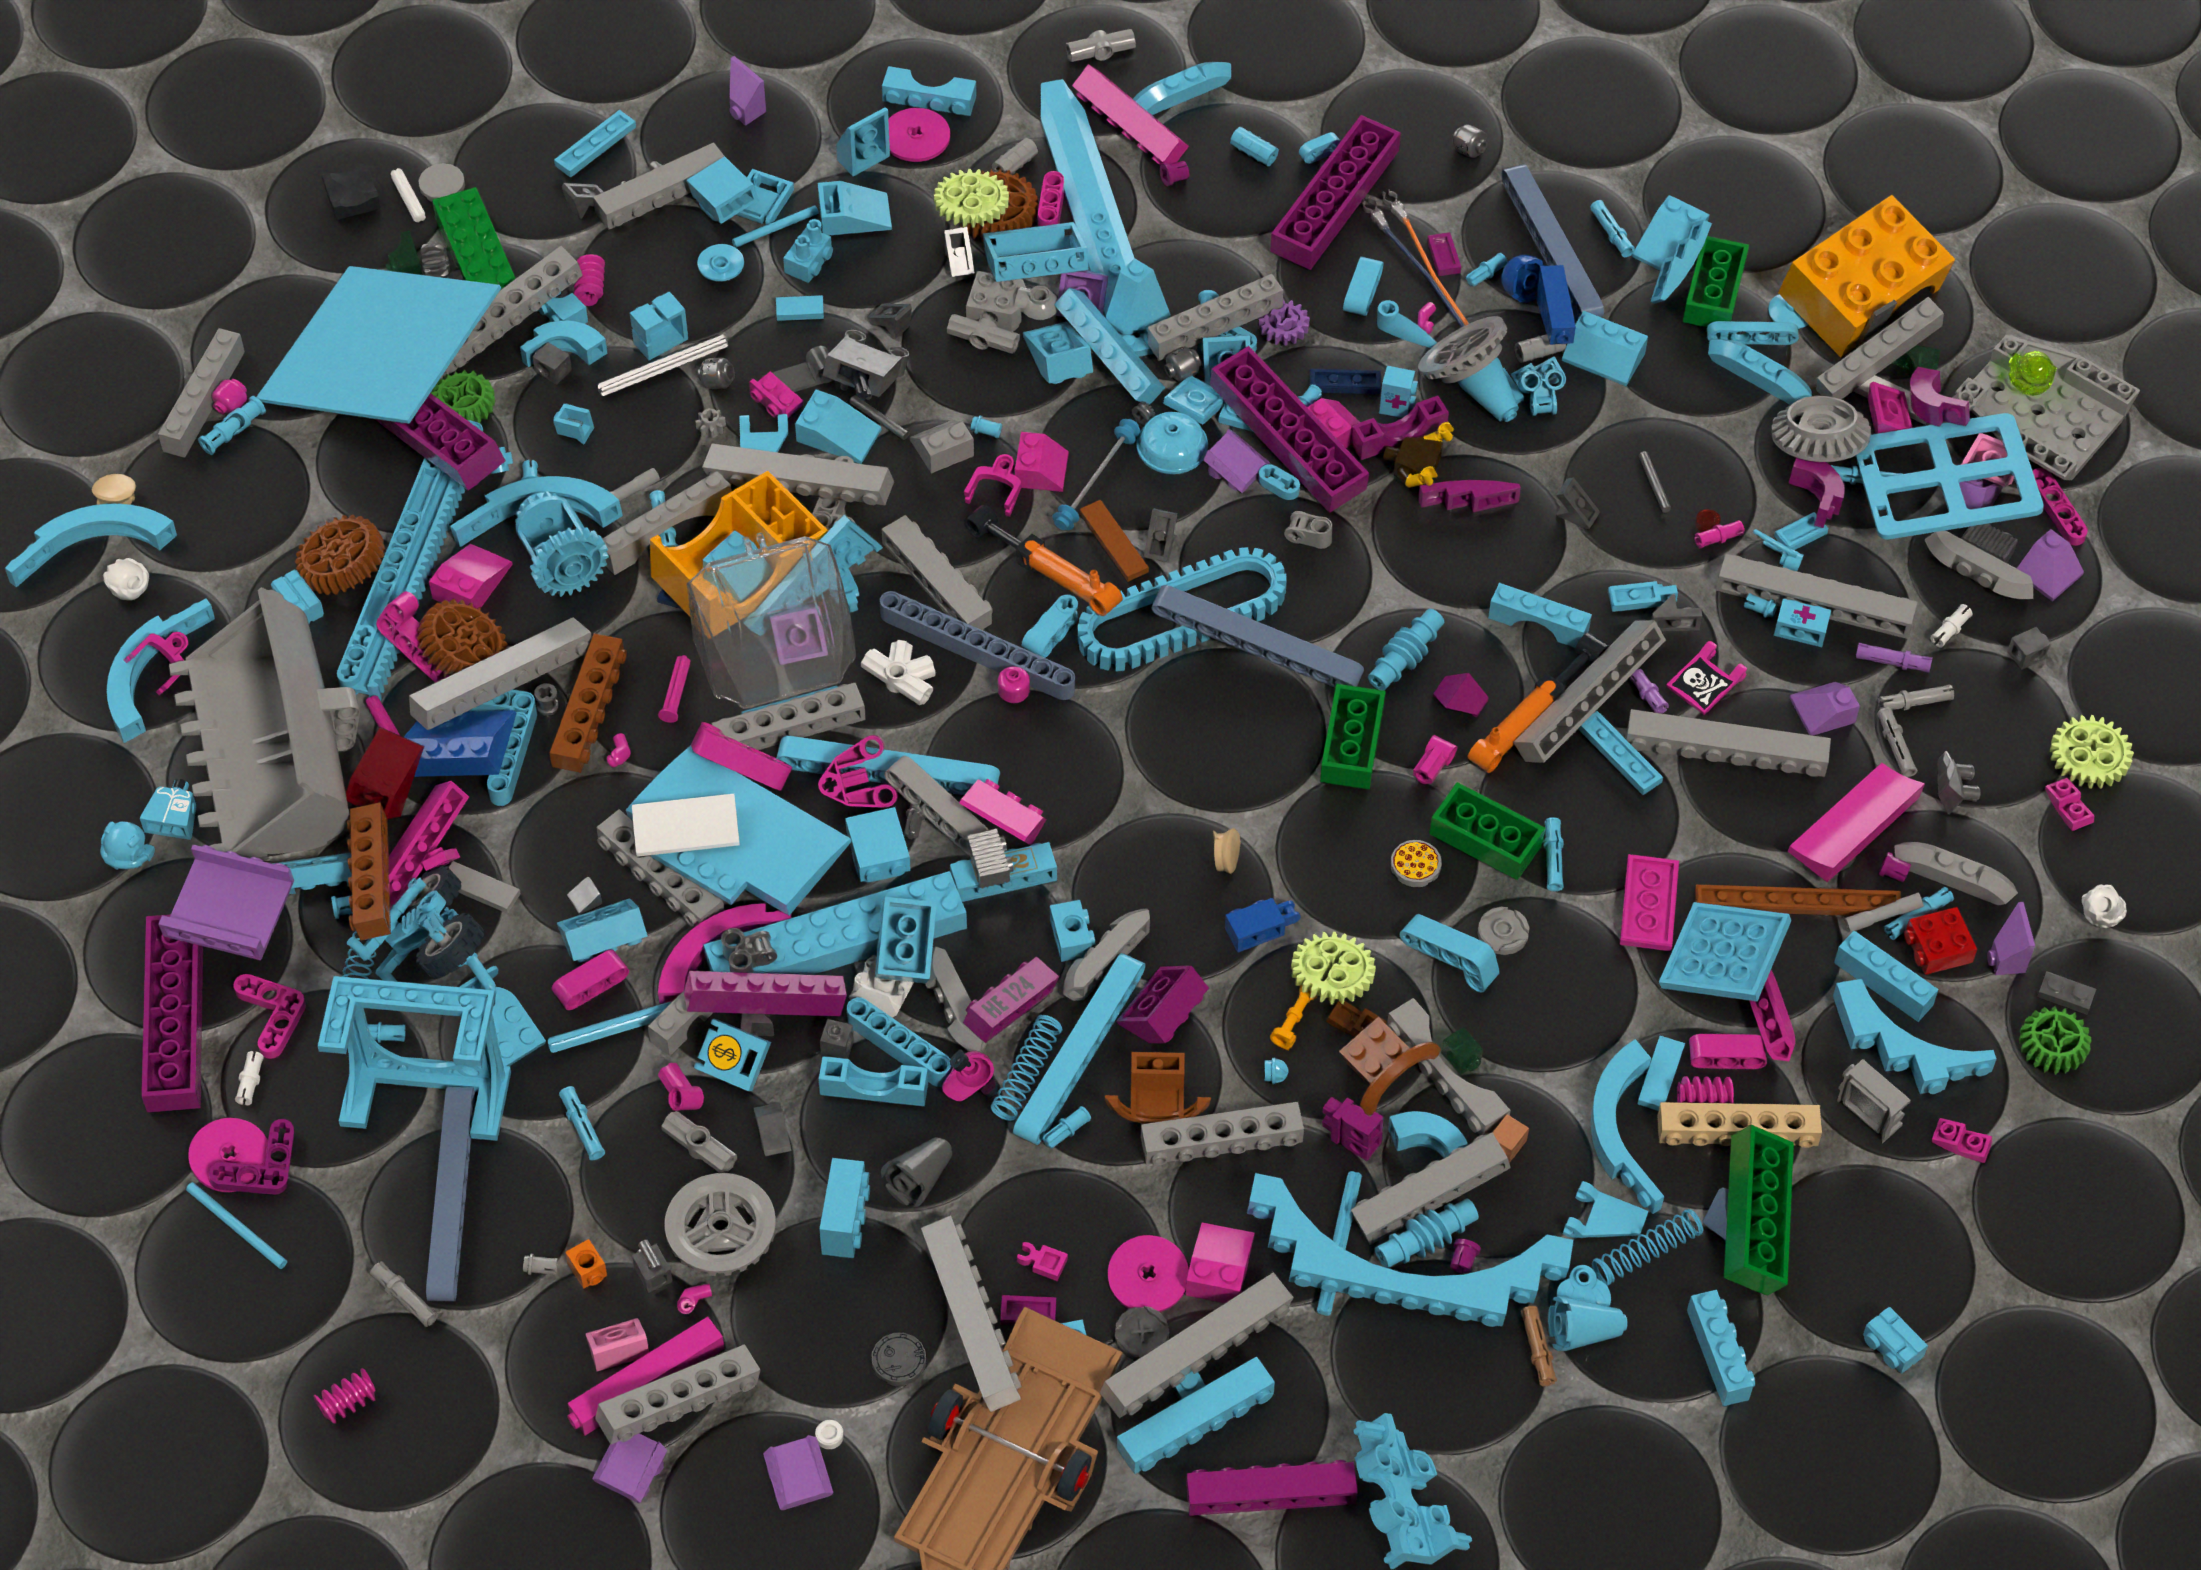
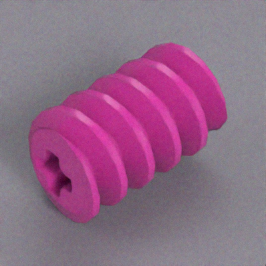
(590, 285)
(1705, 1092)
(346, 1397)

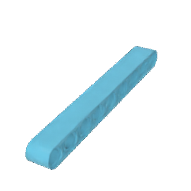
(817, 755)
(1079, 1049)

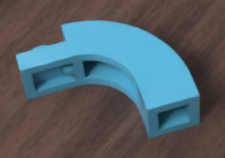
(569, 337)
(1425, 1130)

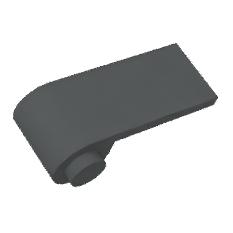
(1876, 323)
(807, 373)

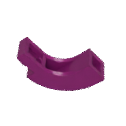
(1932, 406)
(1823, 482)

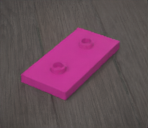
(1649, 902)

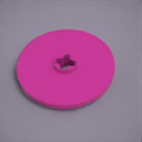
(914, 121)
(223, 1137)
(1141, 1255)

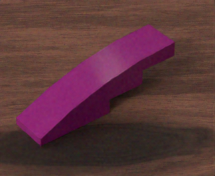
(1476, 493)

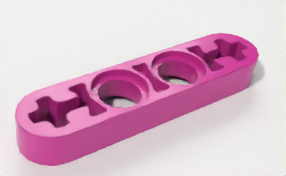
(2061, 505)

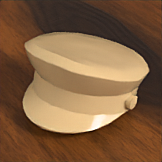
(114, 489)
(1226, 850)

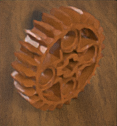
(1021, 207)
(340, 554)
(458, 636)

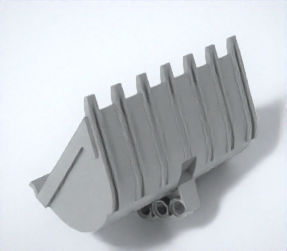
(268, 732)

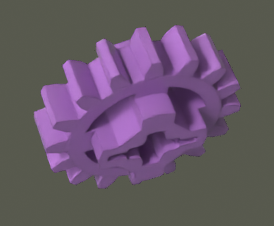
(1285, 323)

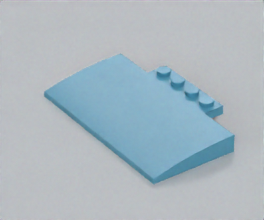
(779, 847)

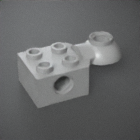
(1007, 300)

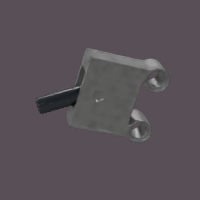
(863, 366)

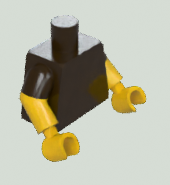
(1419, 456)

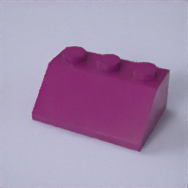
(1164, 1003)

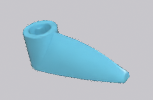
(1394, 323)

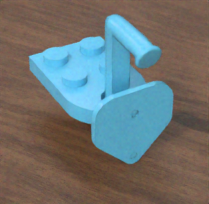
(513, 1026)

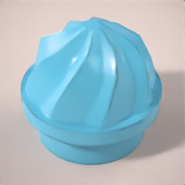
(1275, 1070)

